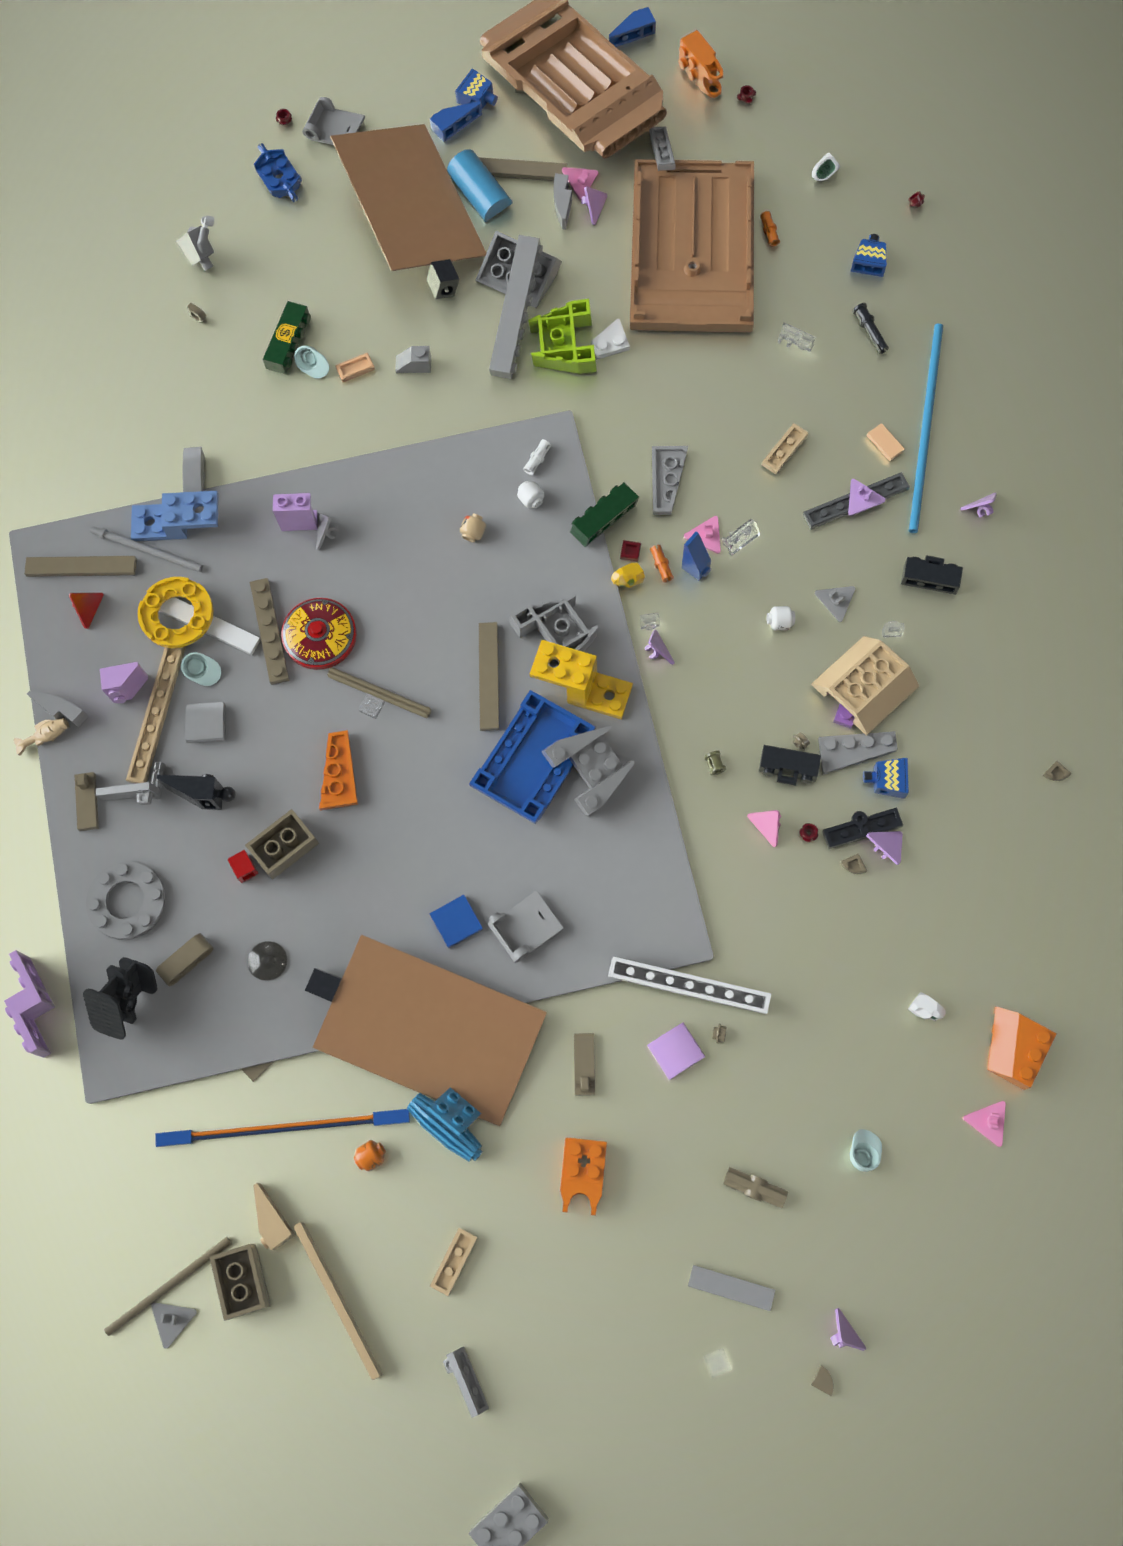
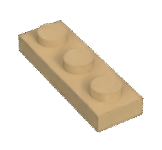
(784, 448)
(453, 1261)

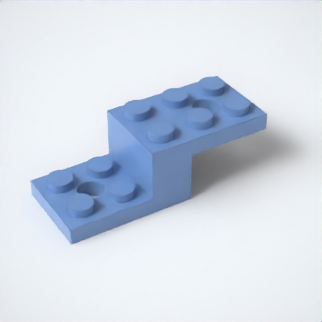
(174, 516)

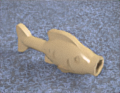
(45, 731)

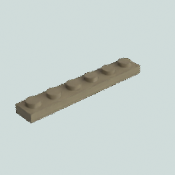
(269, 631)

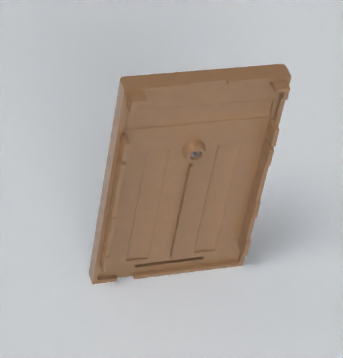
(693, 247)

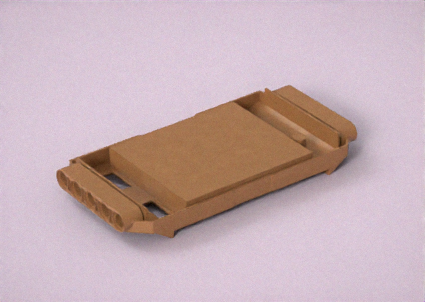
(575, 76)

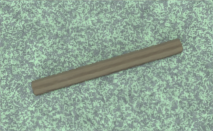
(379, 692)

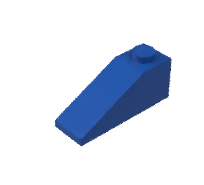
(634, 27)
(453, 119)
(695, 557)

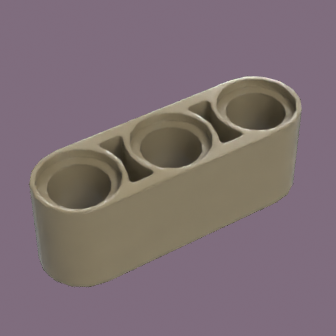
(184, 959)

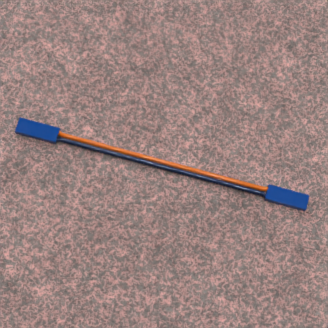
(185, 1137)

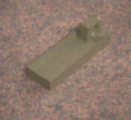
(86, 801)
(584, 1064)

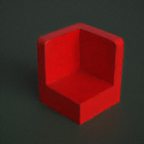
(242, 866)

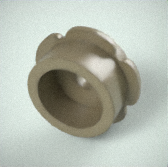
(800, 741)
(719, 1033)

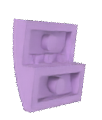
(676, 1051)

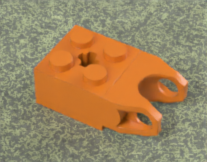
(700, 63)
(580, 1179)

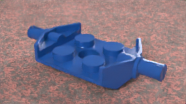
(272, 164)

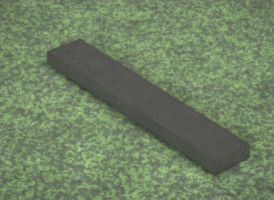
(840, 506)

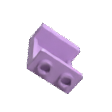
(295, 512)

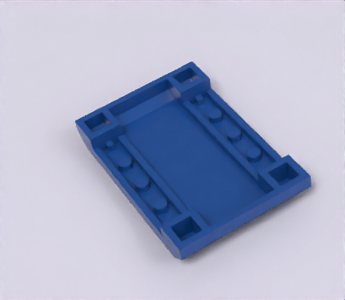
(517, 769)

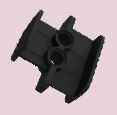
(119, 997)

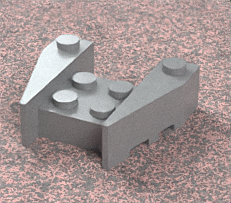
(556, 623)
(595, 764)

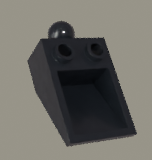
(199, 790)

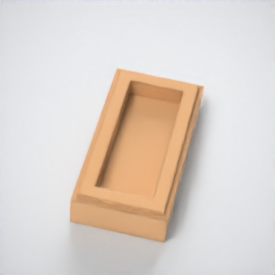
(355, 367)
(885, 442)

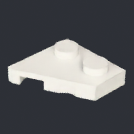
(610, 341)

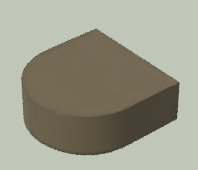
(196, 313)

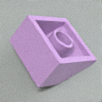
(122, 681)

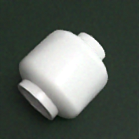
(530, 494)
(781, 618)

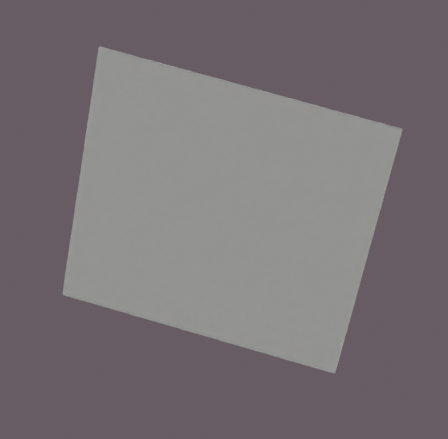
(418, 825)

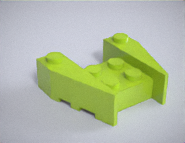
(559, 340)

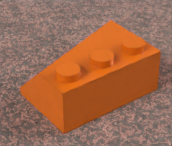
(1018, 1047)

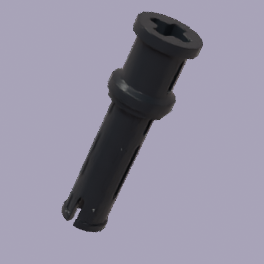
(867, 322)

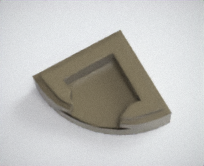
(1057, 772)
(854, 864)
(823, 1381)

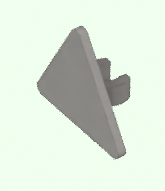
(325, 528)
(836, 600)
(171, 1321)

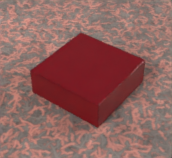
(630, 551)

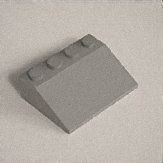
(498, 264)

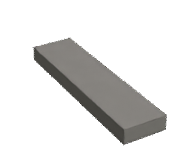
(662, 148)
(731, 1288)

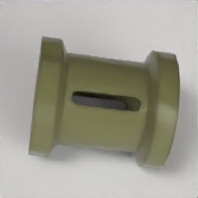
(715, 763)

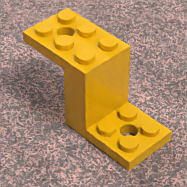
(579, 675)

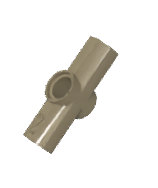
(755, 1187)

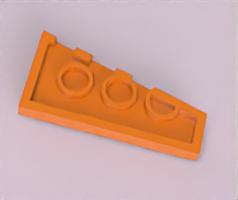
(339, 779)

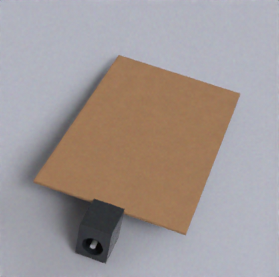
(410, 202)
(426, 1027)

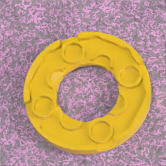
(164, 590)

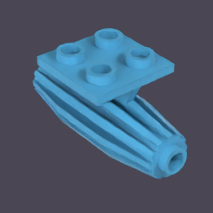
(448, 1122)

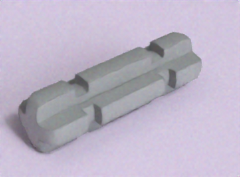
(159, 768)

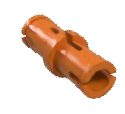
(769, 228)
(661, 563)

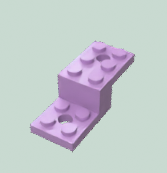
(28, 1004)

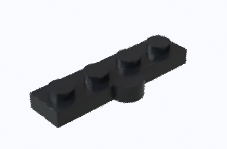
(860, 826)

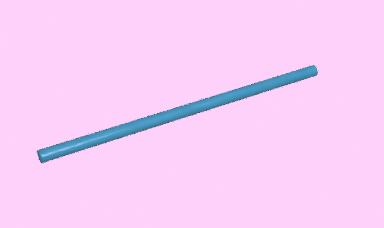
(926, 428)

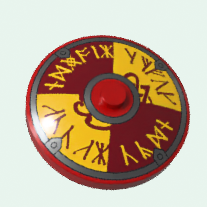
(318, 633)

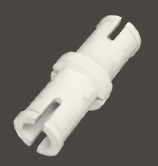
(537, 457)

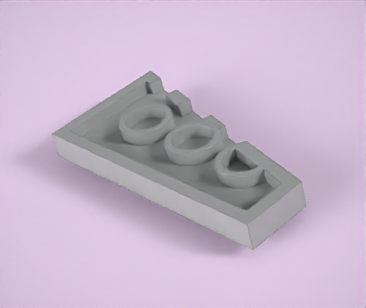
(666, 475)
(846, 750)

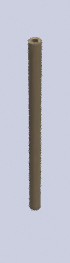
(167, 1286)

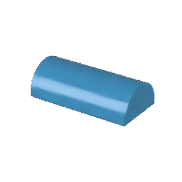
(478, 184)

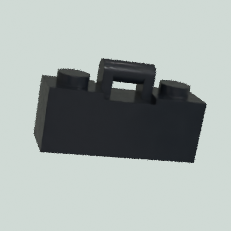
(932, 574)
(789, 762)

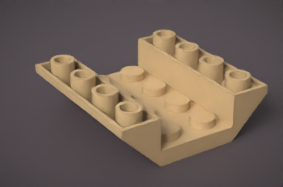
(868, 682)

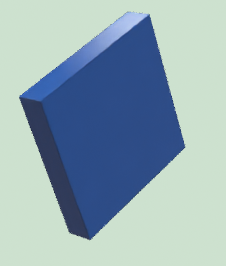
(456, 921)

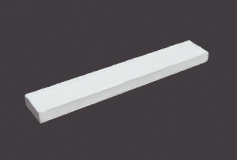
(218, 629)

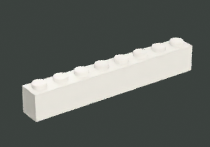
(689, 985)

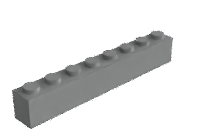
(515, 306)

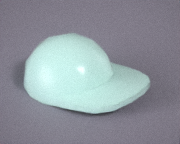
(311, 361)
(201, 669)
(865, 1150)

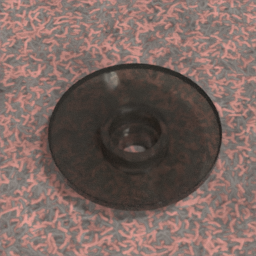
(275, 965)

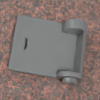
(329, 121)
(522, 927)

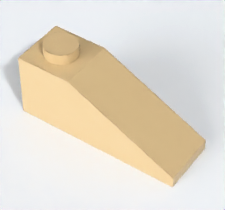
(271, 1223)

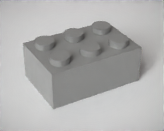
(510, 1521)

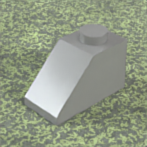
(414, 360)

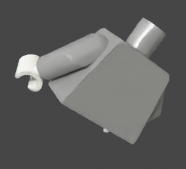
(196, 243)

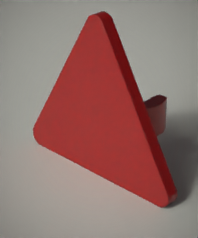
(86, 605)

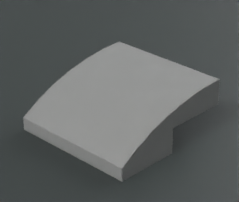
(204, 722)

